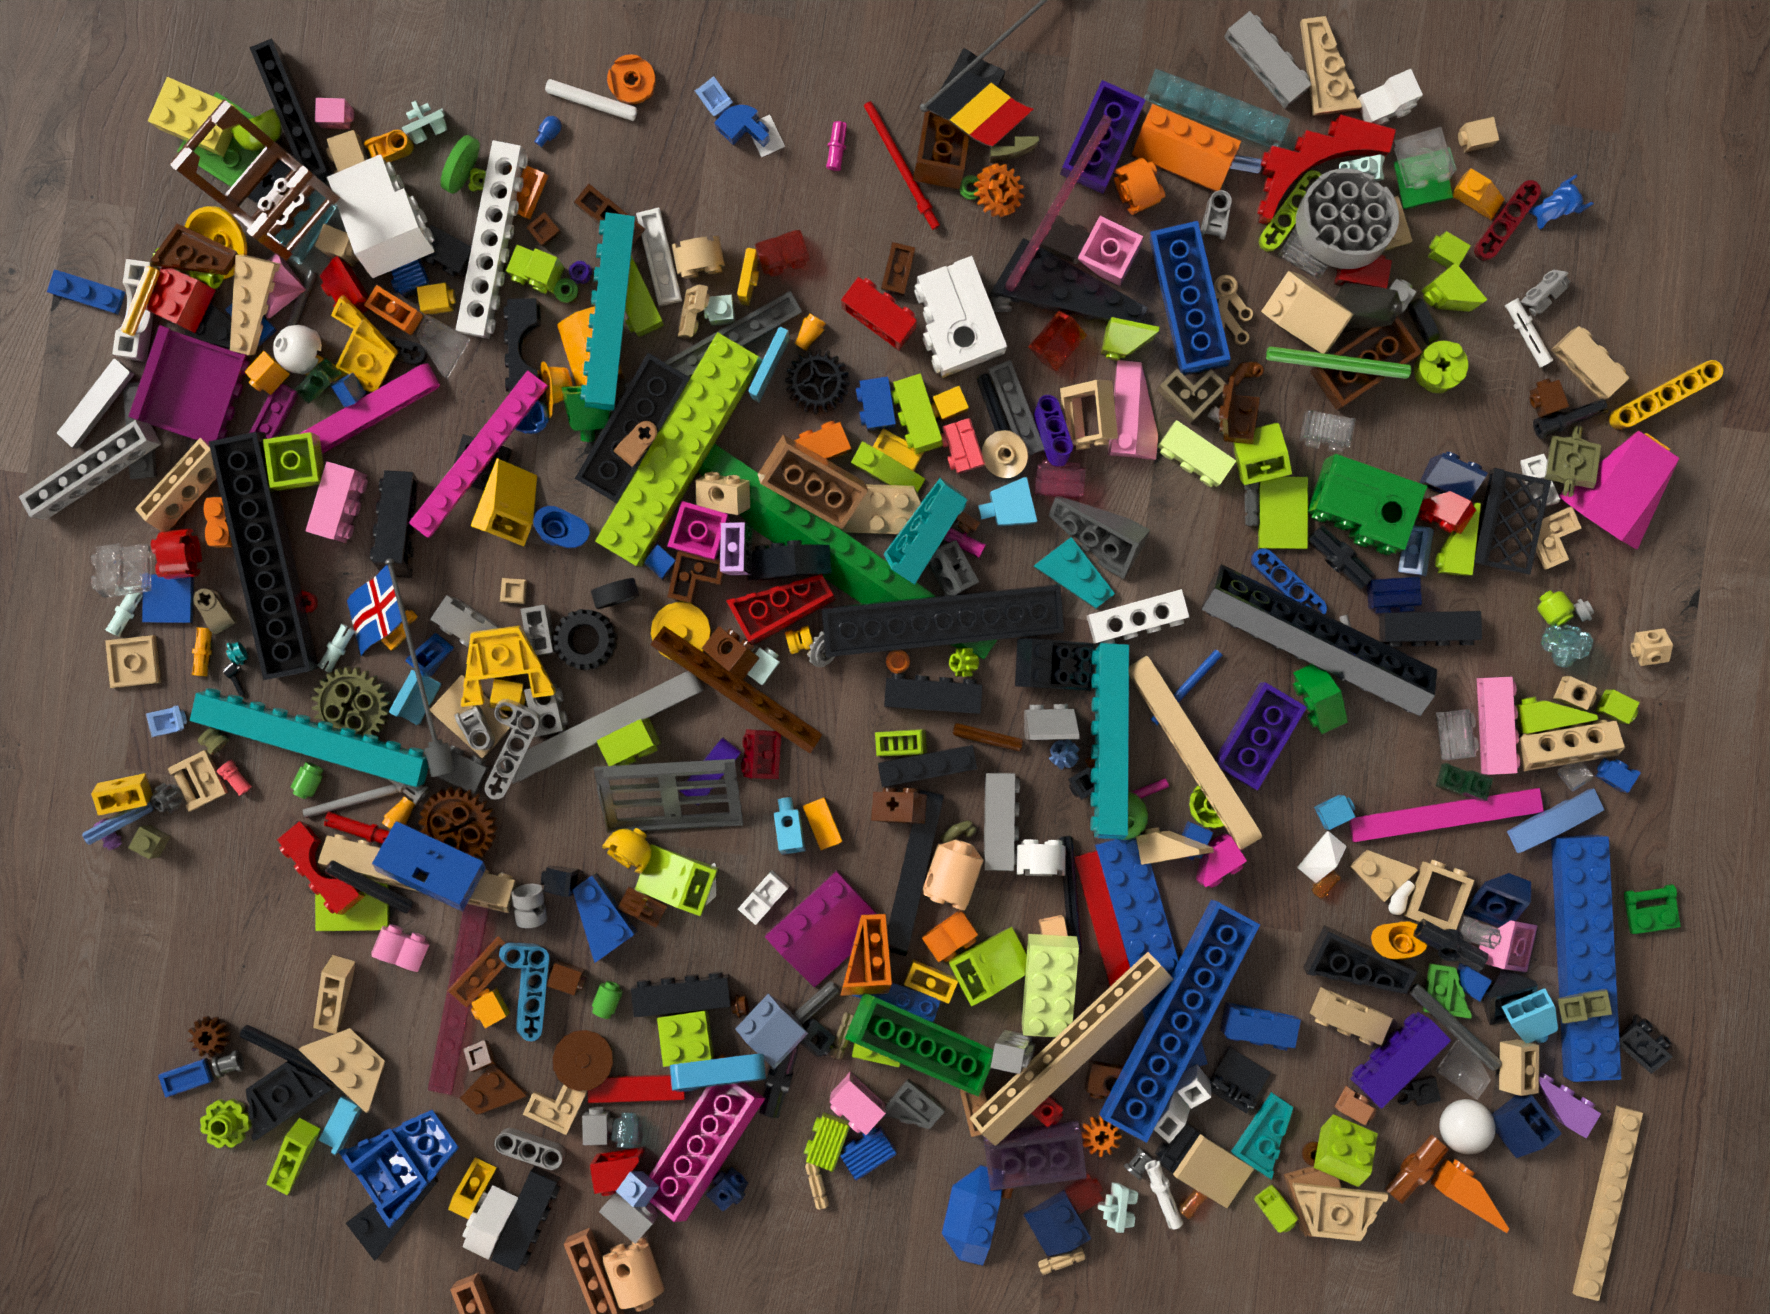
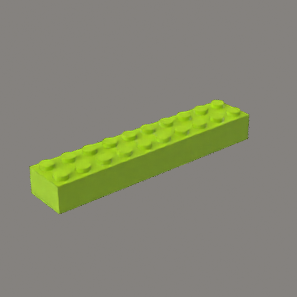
(679, 450)

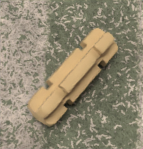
(817, 1186)
(1061, 1260)

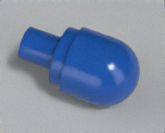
(548, 130)

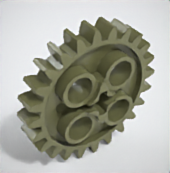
(332, 694)

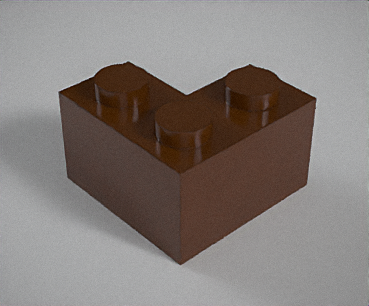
(687, 573)

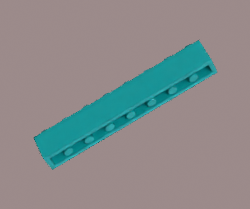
(609, 311)
(1111, 741)

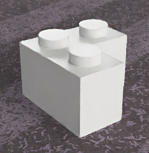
(1392, 99)
(488, 1223)

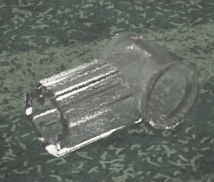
(1478, 932)

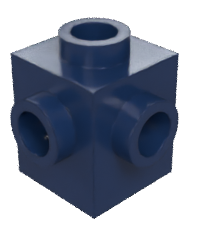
(727, 1188)

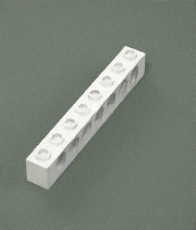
(500, 156)

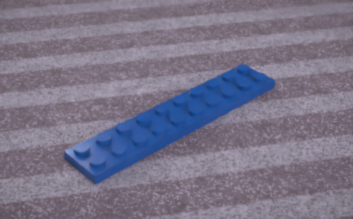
(1140, 914)

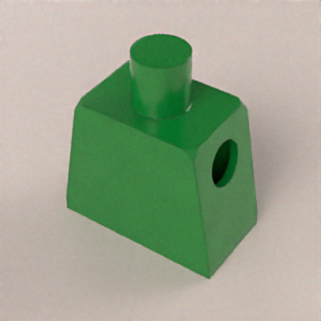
(581, 417)

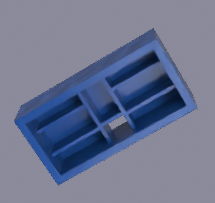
(449, 871)

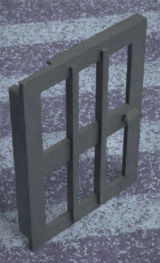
(669, 795)

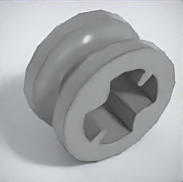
(1001, 304)

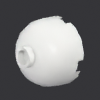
(297, 348)

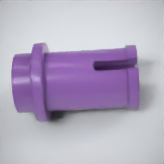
(110, 841)

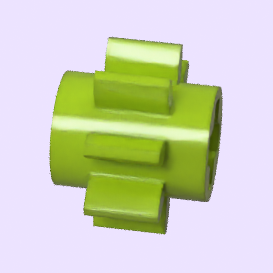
(964, 662)

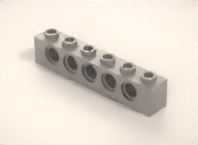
(90, 470)

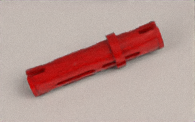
(369, 832)

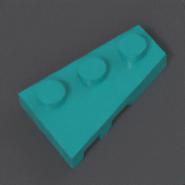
(1076, 573)

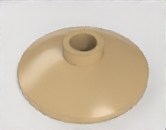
(997, 461)

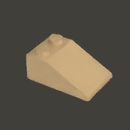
(1307, 312)

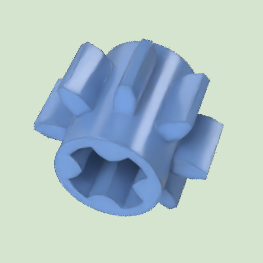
(1064, 754)

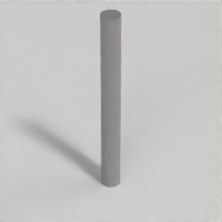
(349, 801)

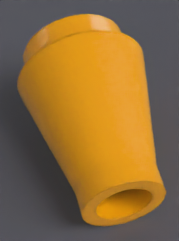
(810, 330)
(399, 813)

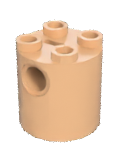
(953, 874)
(633, 1275)

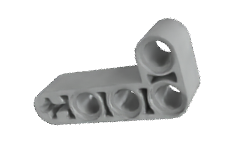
(509, 752)

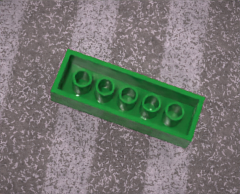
(920, 1044)

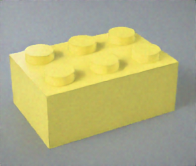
(183, 110)

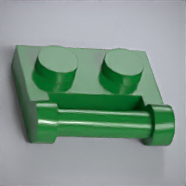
(1655, 916)

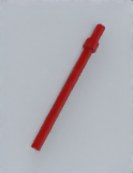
(924, 205)

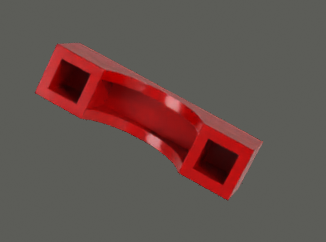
(301, 845)

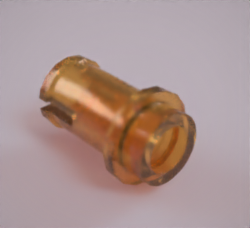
(1325, 884)
(1192, 1203)

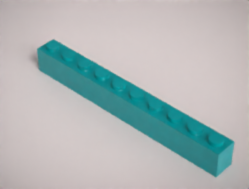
(309, 737)

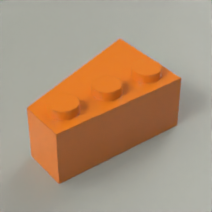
(869, 959)

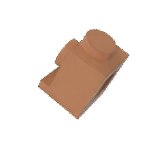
(1355, 1106)

